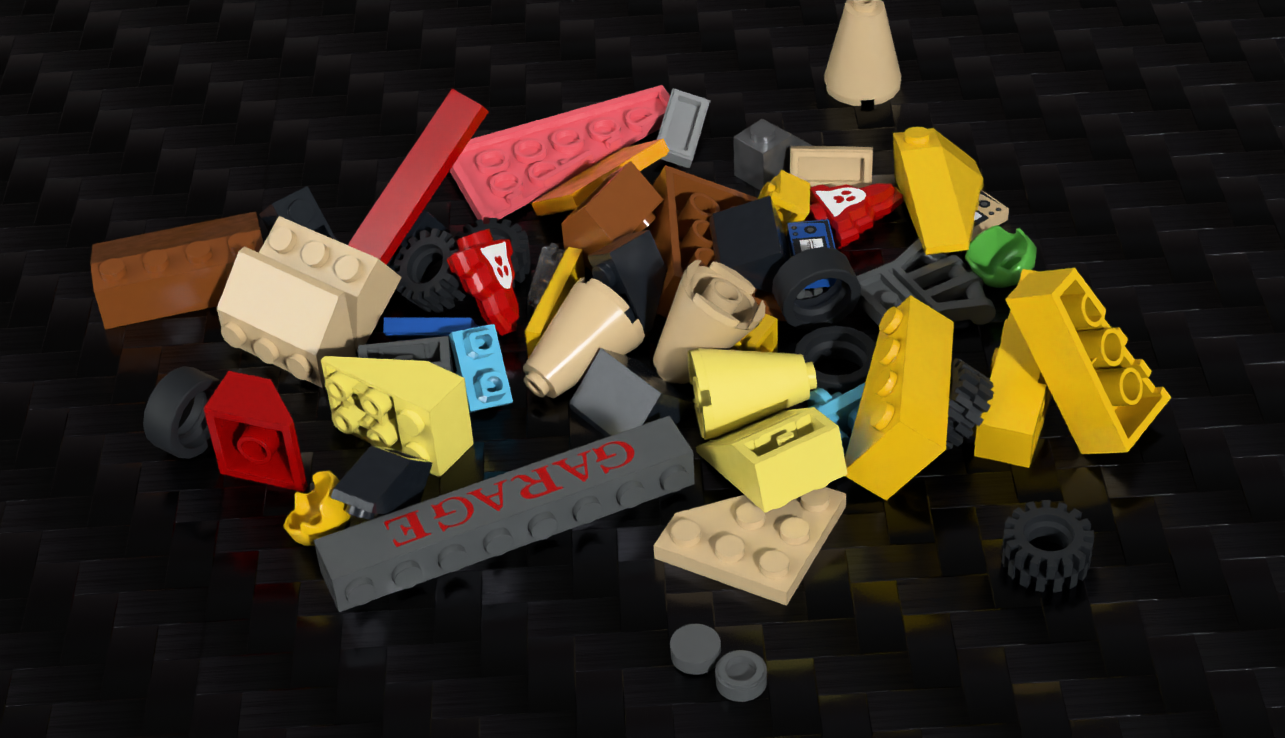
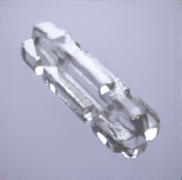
(545, 268)

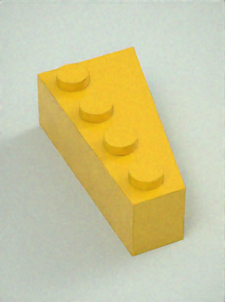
(1085, 362)
(903, 400)
(1018, 400)

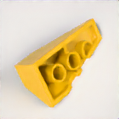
(938, 188)

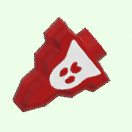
(852, 208)
(488, 276)

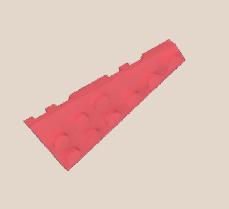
(531, 159)

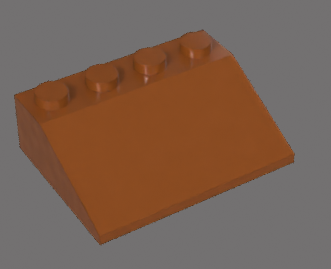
(685, 233)
(169, 269)

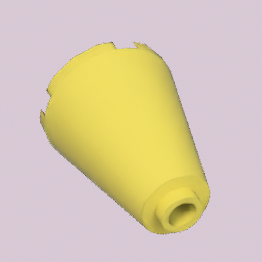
(745, 386)

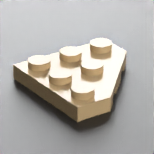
(752, 548)

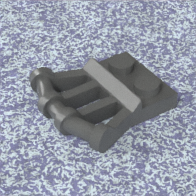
(892, 284)

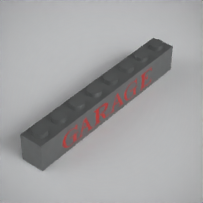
(504, 513)

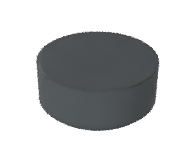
(695, 649)
(741, 675)

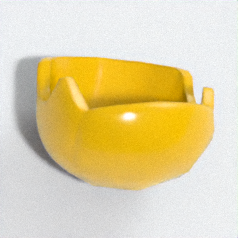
(316, 511)

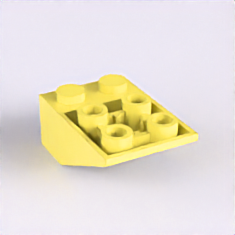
(401, 406)
(779, 456)

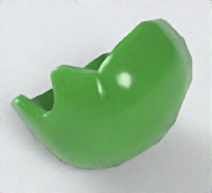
(1001, 256)

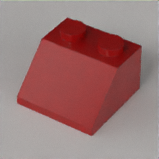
(254, 432)

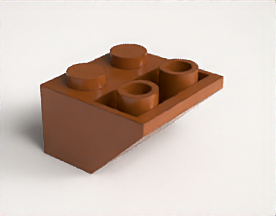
(613, 209)

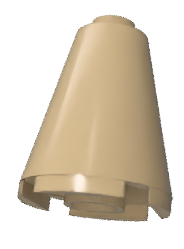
(863, 56)
(708, 312)
(585, 323)

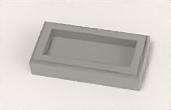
(682, 126)

